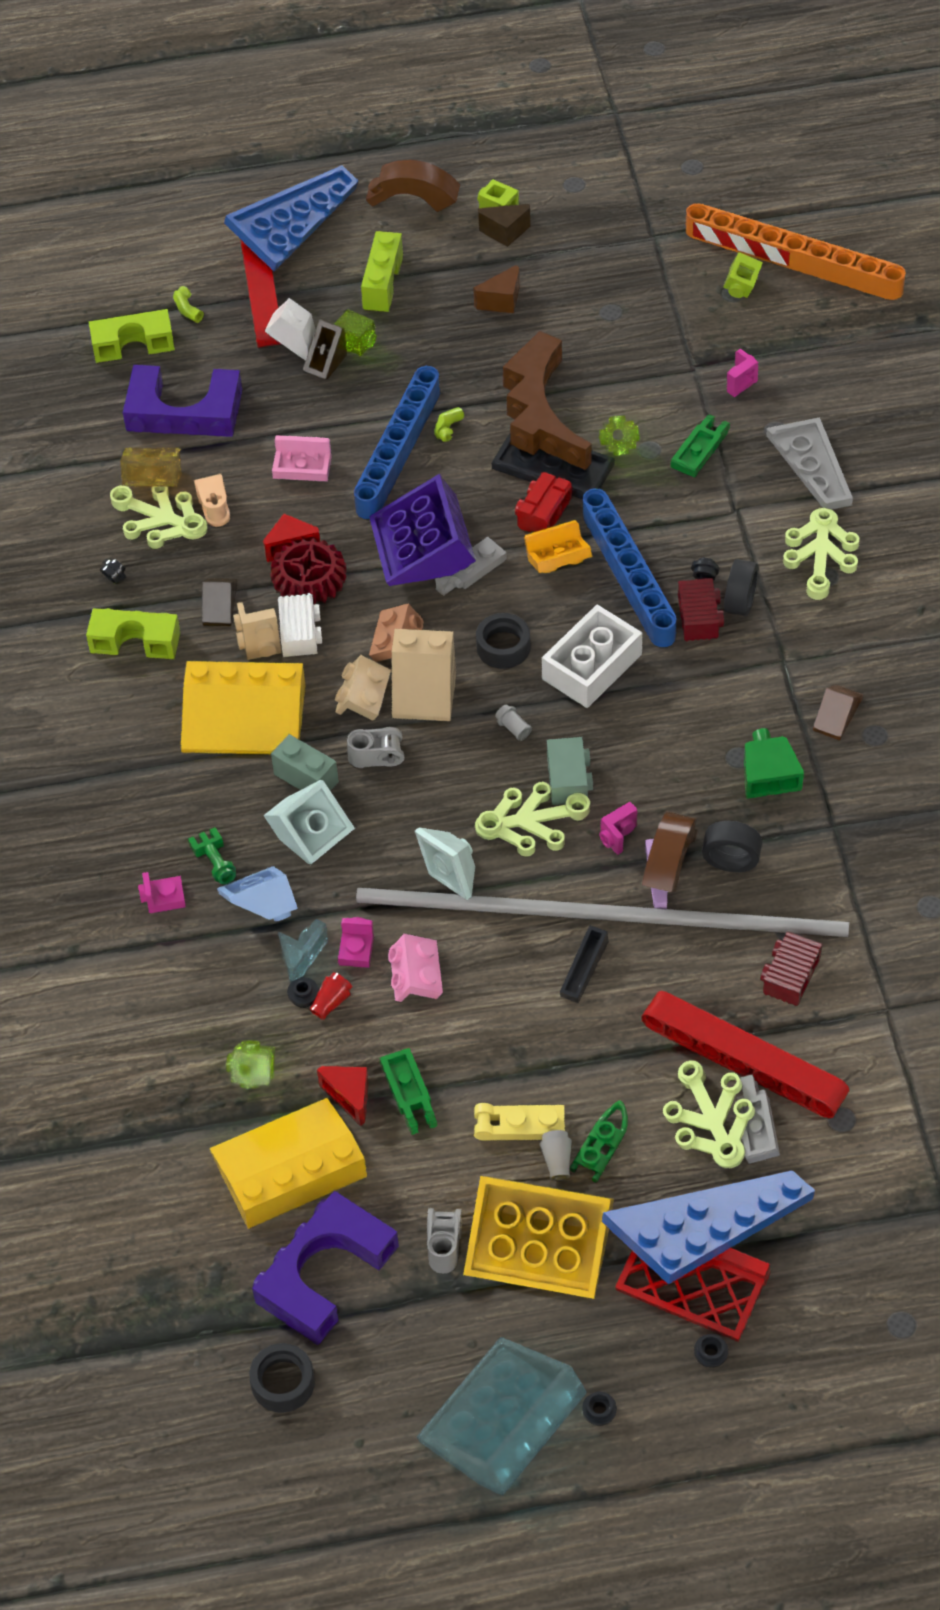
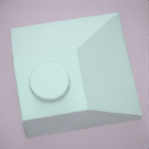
(309, 821)
(448, 859)

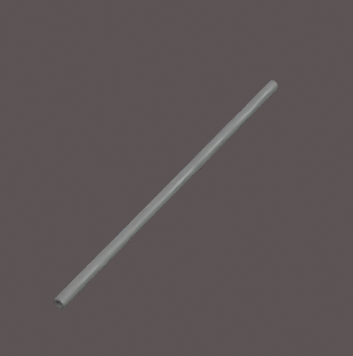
(603, 912)

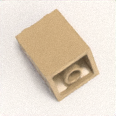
(423, 674)

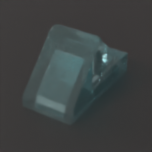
(302, 953)

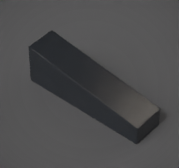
(584, 964)

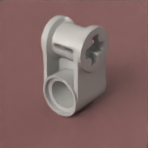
(373, 748)
(443, 1233)

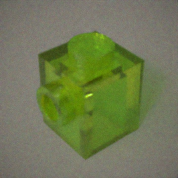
(358, 331)

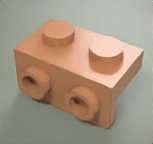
(390, 619)

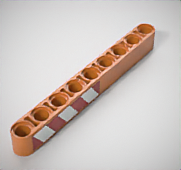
(795, 251)

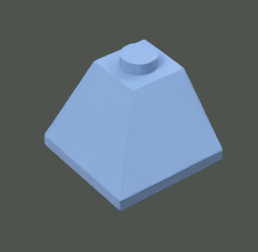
(262, 893)

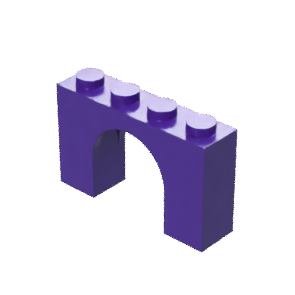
(211, 416)
(334, 1225)

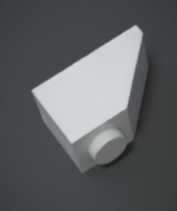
(292, 328)

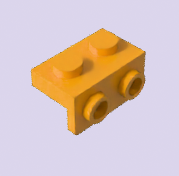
(556, 547)

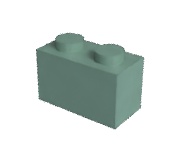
(303, 764)
(567, 768)

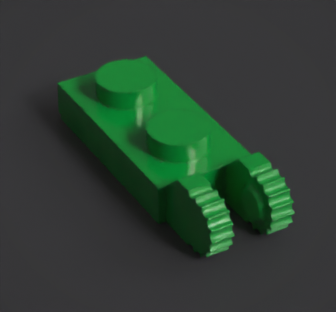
(699, 446)
(408, 1088)

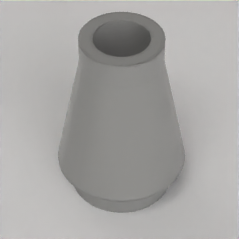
(557, 1152)

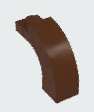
(414, 178)
(668, 851)

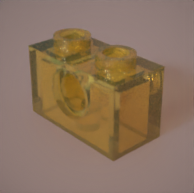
(151, 467)

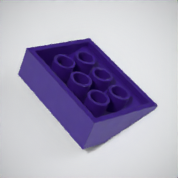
(422, 535)

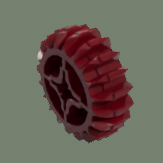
(308, 569)

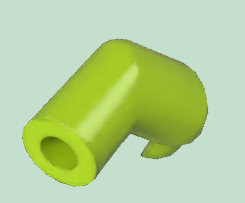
(184, 307)
(442, 428)

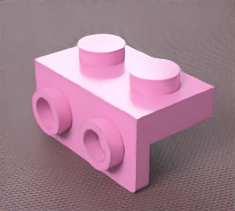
(302, 458)
(415, 967)

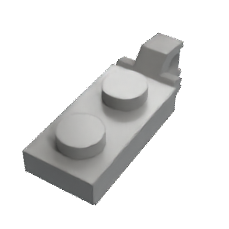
(487, 556)
(760, 1133)

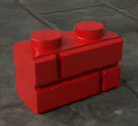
(544, 503)

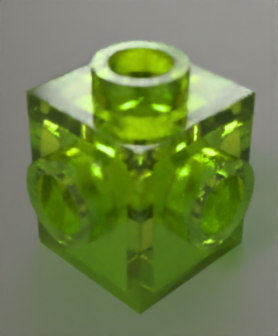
(629, 437)
(251, 1064)

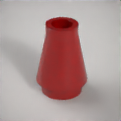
(331, 994)

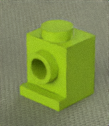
(497, 195)
(739, 279)

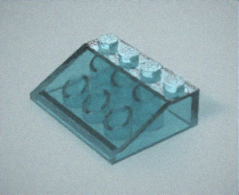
(503, 1414)

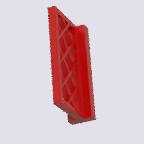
(730, 1262)

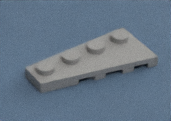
(813, 460)

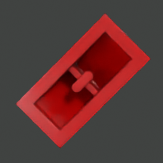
(284, 532)
(347, 1088)

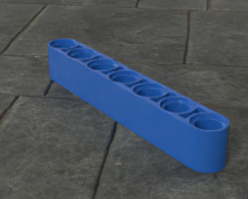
(397, 442)
(629, 568)

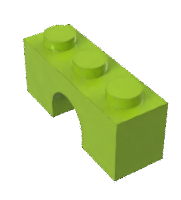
(382, 264)
(112, 334)
(112, 627)

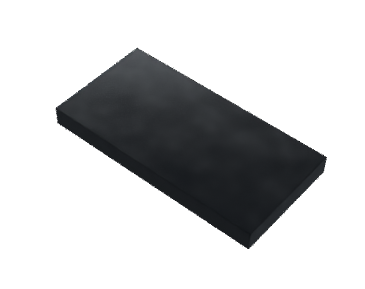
(529, 467)

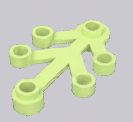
(822, 522)
(190, 526)
(530, 819)
(712, 1117)

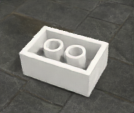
(592, 656)

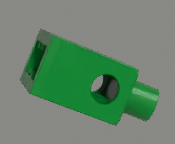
(770, 766)

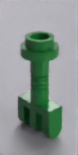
(223, 871)

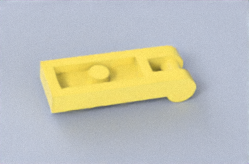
(517, 1122)

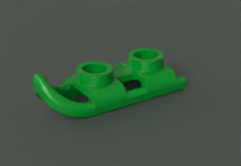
(604, 1133)

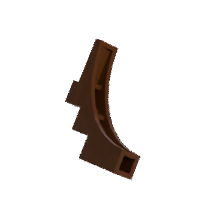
(534, 421)

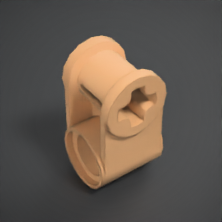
(213, 499)

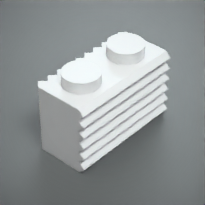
(298, 626)

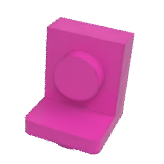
(742, 374)
(616, 825)
(162, 893)
(356, 942)

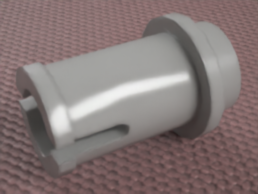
(508, 717)

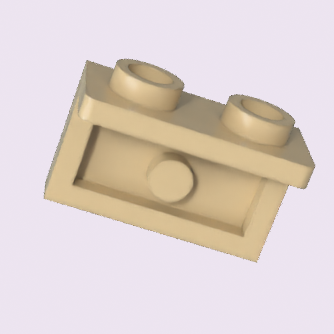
(258, 632)
(362, 687)

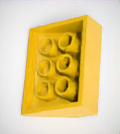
(241, 706)
(289, 1162)
(537, 1237)

